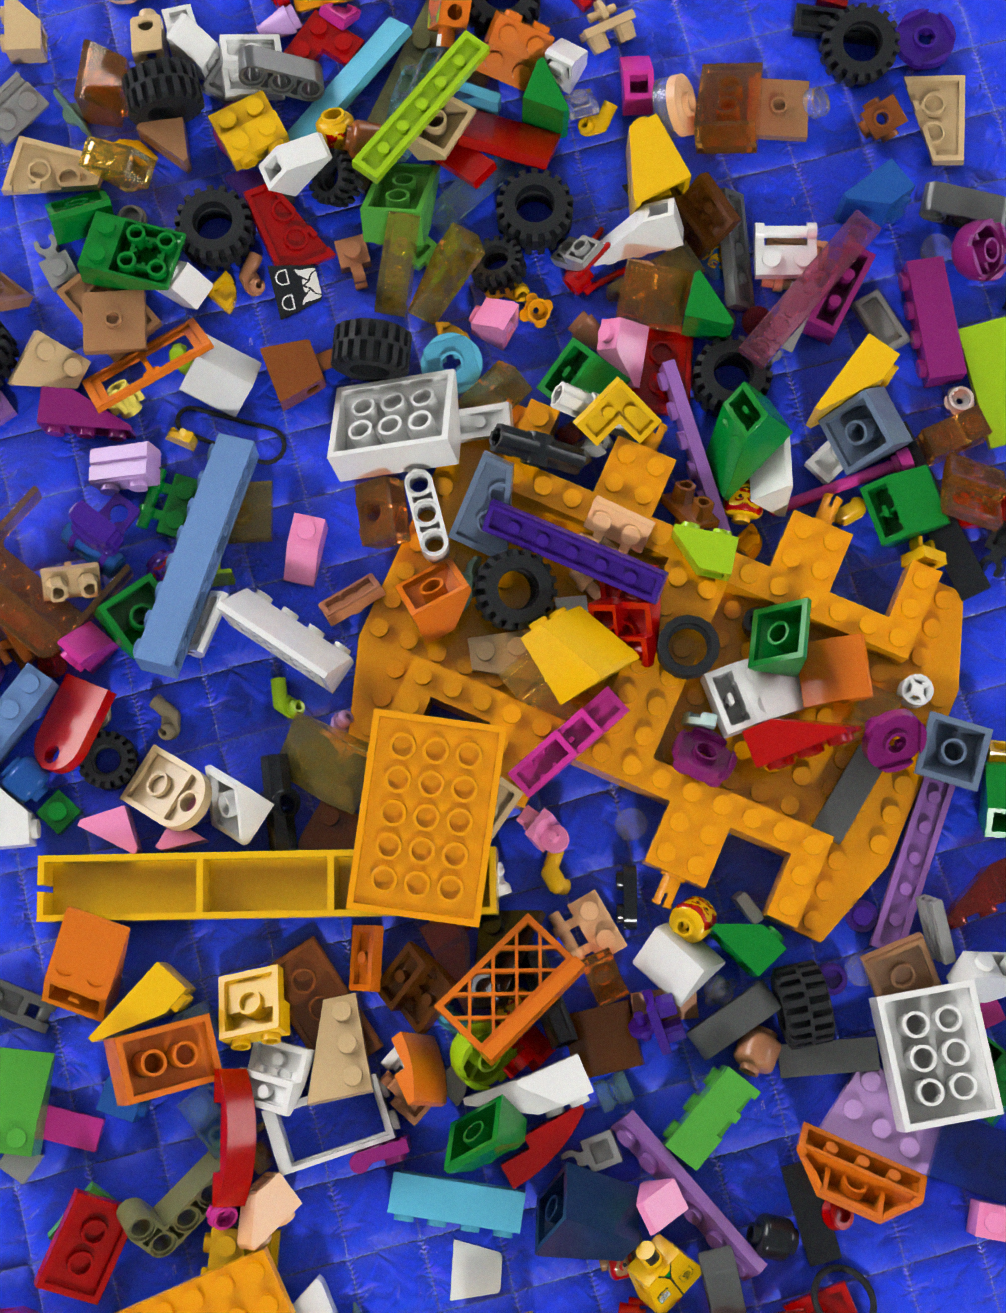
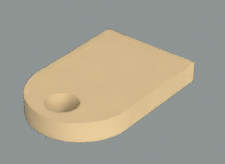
(165, 788)

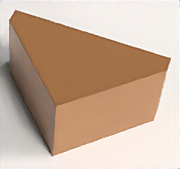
(169, 139)

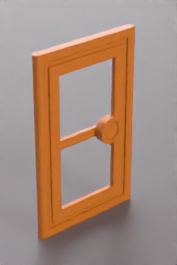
(189, 328)

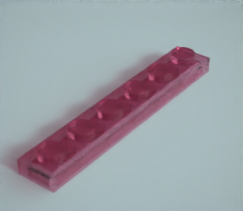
(809, 289)

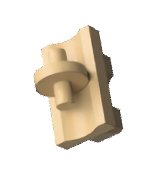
(621, 24)
(70, 581)

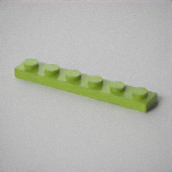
(420, 107)

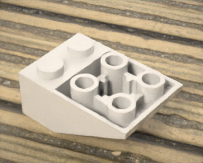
(749, 696)

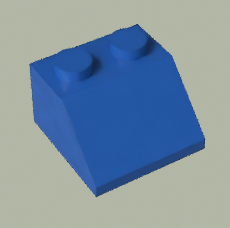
(878, 196)

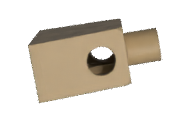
(148, 36)

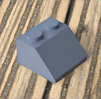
(865, 430)

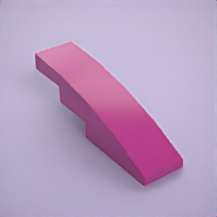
(568, 742)

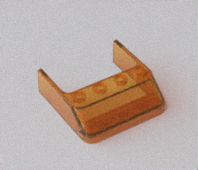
(22, 607)

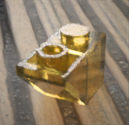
(117, 164)
(497, 385)
(867, 708)

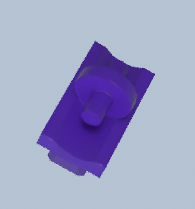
(657, 1008)

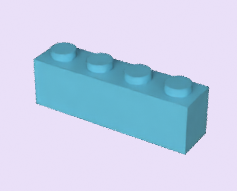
(456, 1201)

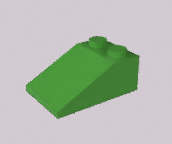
(404, 190)
(24, 1099)

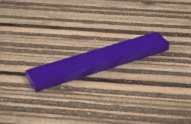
(575, 551)

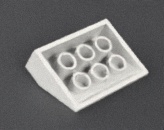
(395, 426)
(286, 637)
(936, 1056)

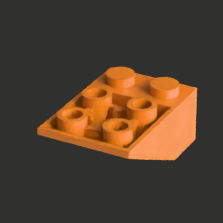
(86, 964)

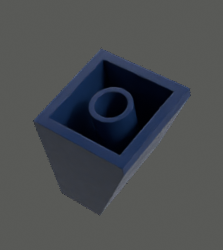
(586, 1216)

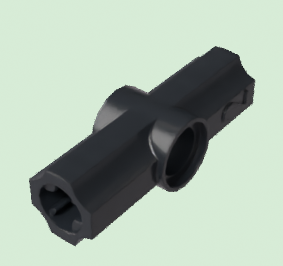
(537, 449)
(285, 800)
(556, 1019)

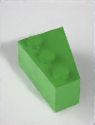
(708, 1115)

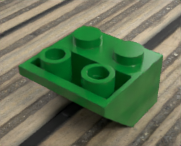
(580, 368)
(904, 506)
(993, 800)

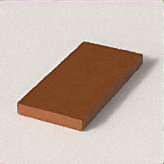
(307, 982)

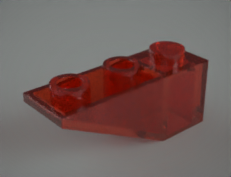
(980, 895)

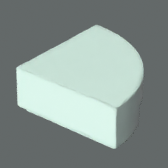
(705, 720)

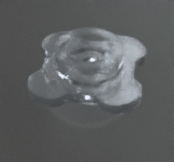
(719, 990)

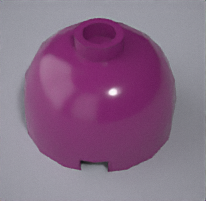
(980, 250)

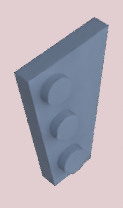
(490, 481)

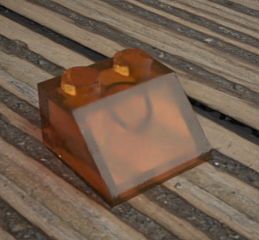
(100, 86)

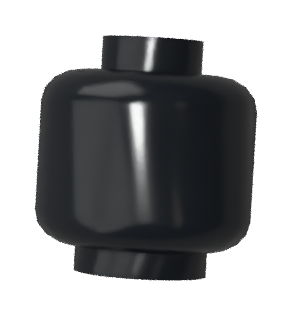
(773, 1237)

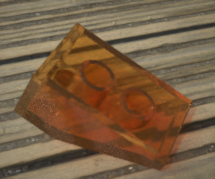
(728, 108)

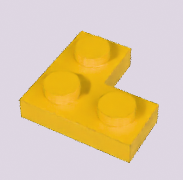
(617, 406)

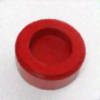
(836, 1217)

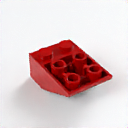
(780, 740)

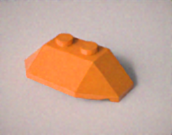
(858, 1177)

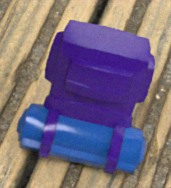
(96, 537)

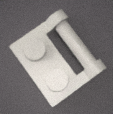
(783, 260)

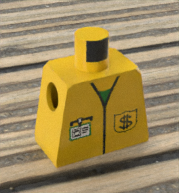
(662, 1273)

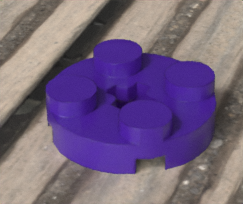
(923, 56)

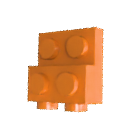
(514, 48)

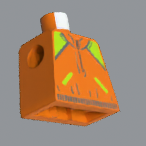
(448, 19)

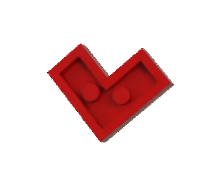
(321, 38)

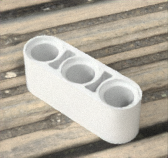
(427, 501)

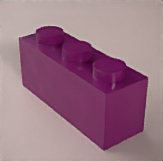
(830, 312)

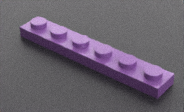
(689, 438)
(912, 862)
(702, 1211)

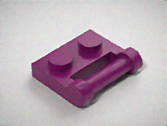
(391, 1150)

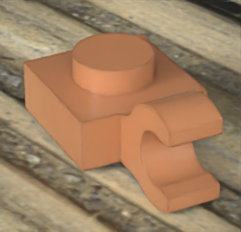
(353, 257)
(412, 1113)

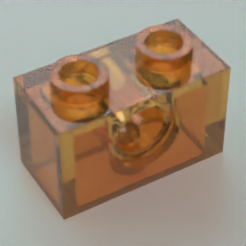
(953, 435)
(382, 513)

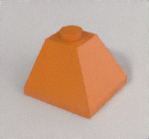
(435, 599)

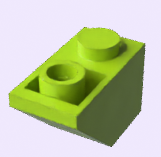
(706, 551)

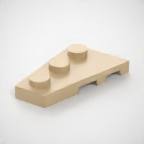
(940, 115)
(46, 169)
(495, 652)
(340, 1053)

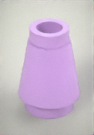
(281, 22)

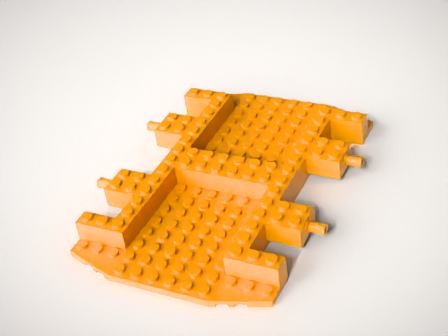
(755, 804)

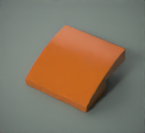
(836, 672)
(423, 1074)

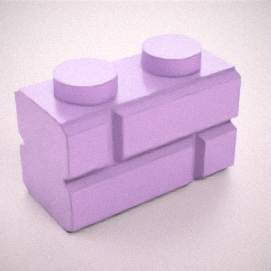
(125, 467)

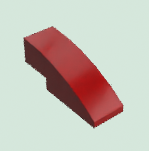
(543, 1145)

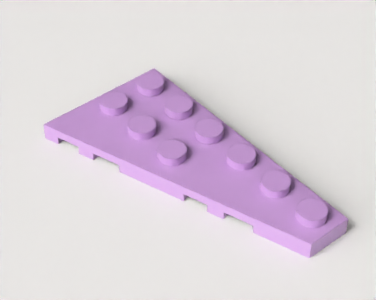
(866, 1119)

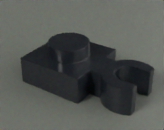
(996, 543)

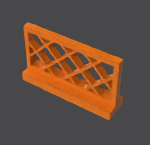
(530, 1009)

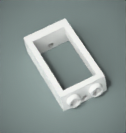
(281, 1144)

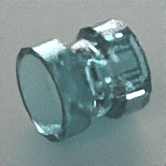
(613, 1091)

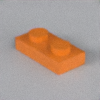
(366, 958)

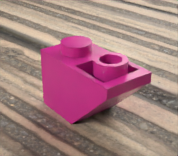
(636, 85)
(87, 647)

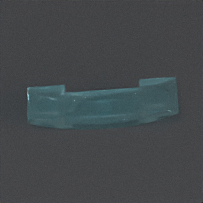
(462, 198)

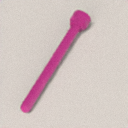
(899, 462)

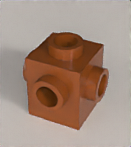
(892, 114)

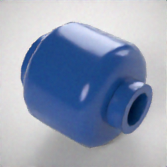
(25, 779)

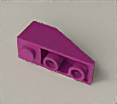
(70, 412)

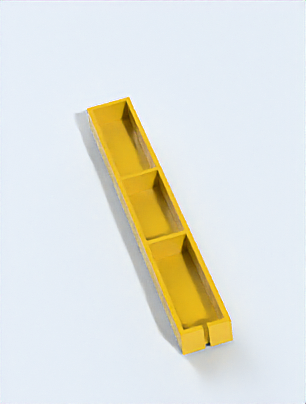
(210, 885)

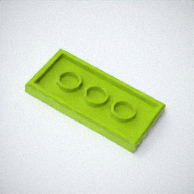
(986, 369)

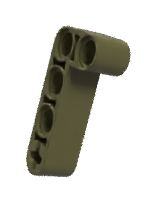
(175, 1216)

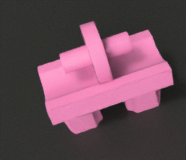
(543, 830)

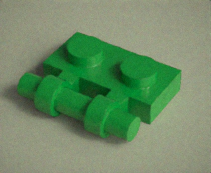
(175, 507)

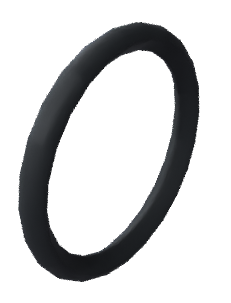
(842, 1268)

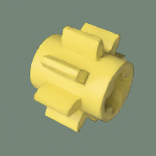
(128, 406)

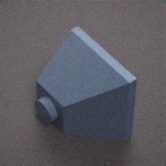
(953, 751)

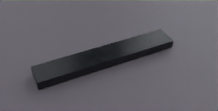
(961, 561)

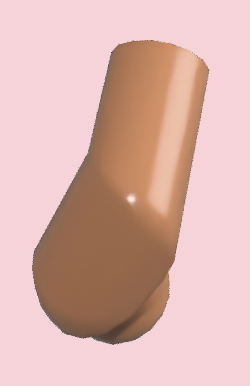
(249, 277)

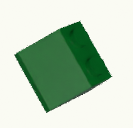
(125, 613)
(749, 945)
(484, 1135)

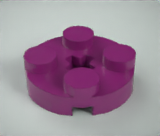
(885, 727)
(713, 767)

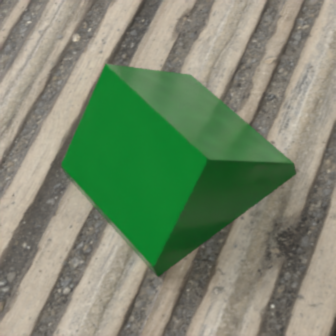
(544, 102)
(74, 215)
(705, 313)
(780, 638)

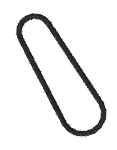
(236, 419)

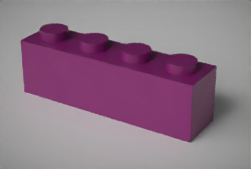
(932, 322)

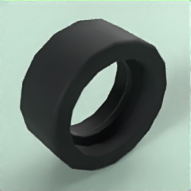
(701, 626)

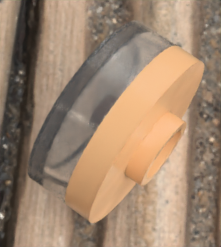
(675, 104)

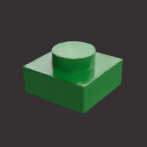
(59, 812)

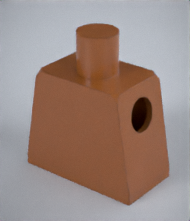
(296, 370)

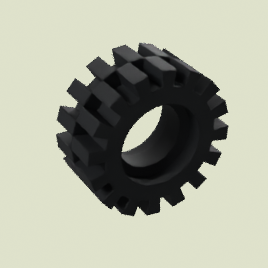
(346, 184)
(505, 276)
(122, 773)

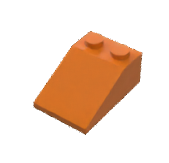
(162, 1059)

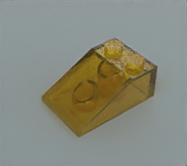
(326, 762)

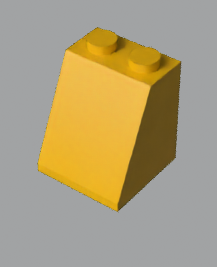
(653, 164)
(575, 651)

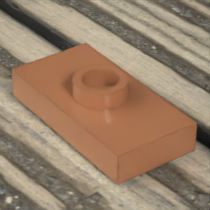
(351, 599)

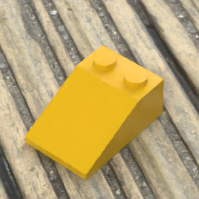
(868, 368)
(152, 998)

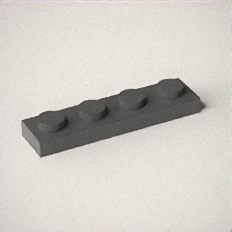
(736, 259)

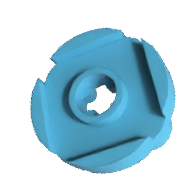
(460, 348)

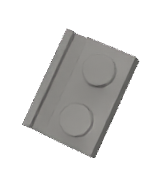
(18, 107)

